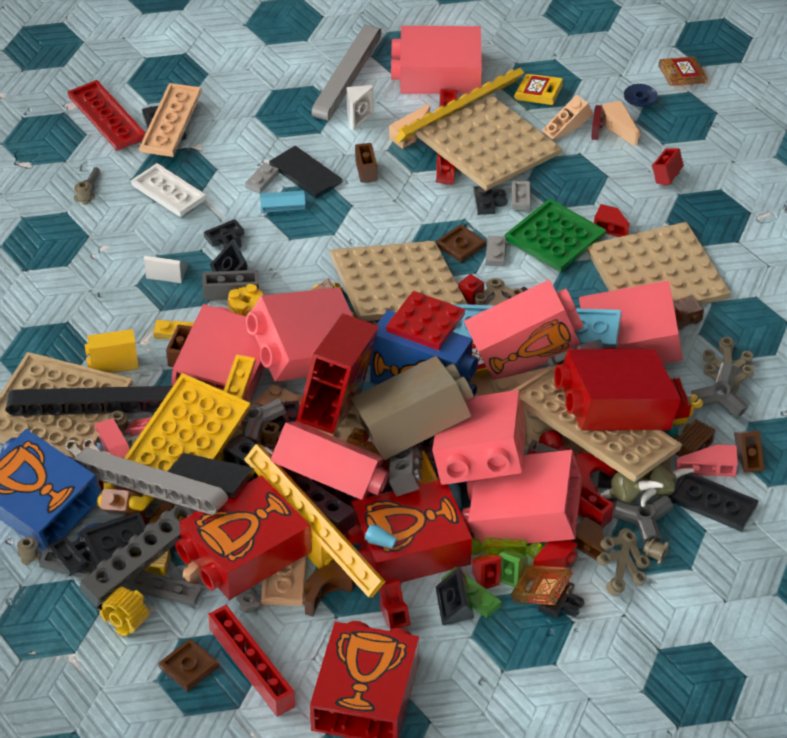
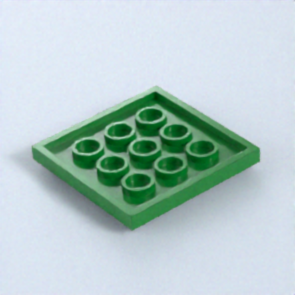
(555, 235)

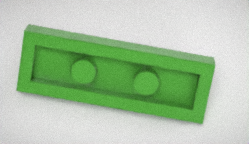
(481, 599)

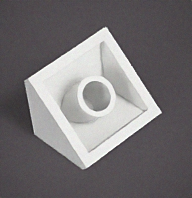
(359, 104)
(165, 269)

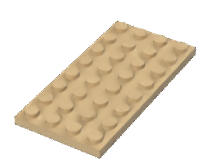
(626, 451)

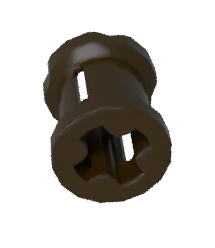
(270, 433)

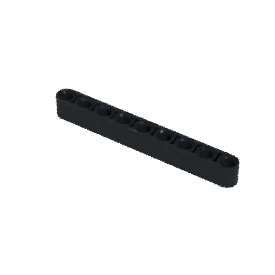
(85, 400)

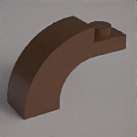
(323, 581)

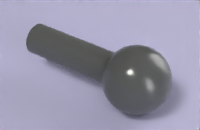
(92, 177)

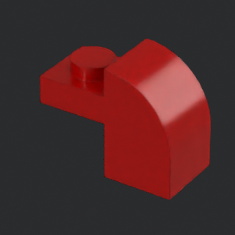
(392, 605)

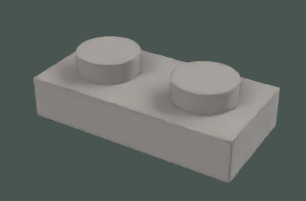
(261, 178)
(520, 195)
(495, 251)

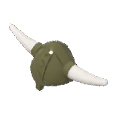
(667, 478)
(626, 489)

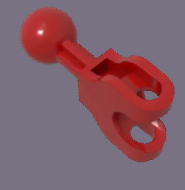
(587, 462)

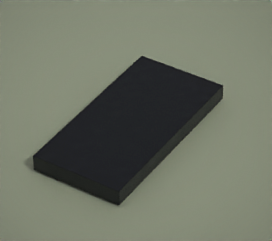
(306, 172)
(214, 472)
(713, 501)

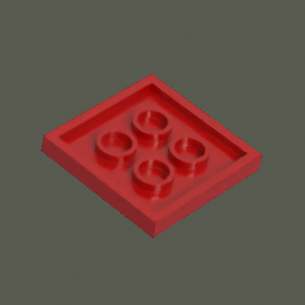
(425, 320)

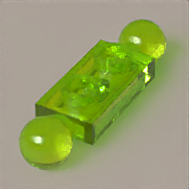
(496, 546)

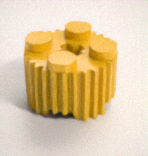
(243, 300)
(124, 610)

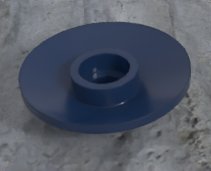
(640, 95)

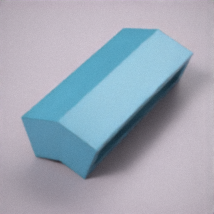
(282, 201)

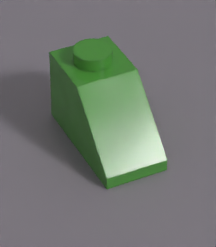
(512, 567)

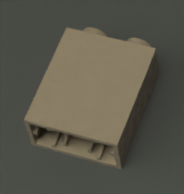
(413, 406)

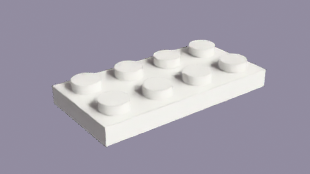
(168, 190)

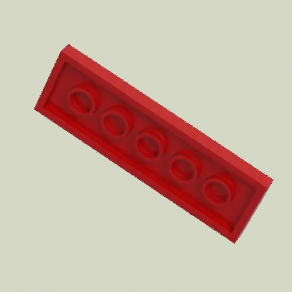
(106, 115)

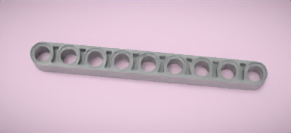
(346, 72)
(153, 481)

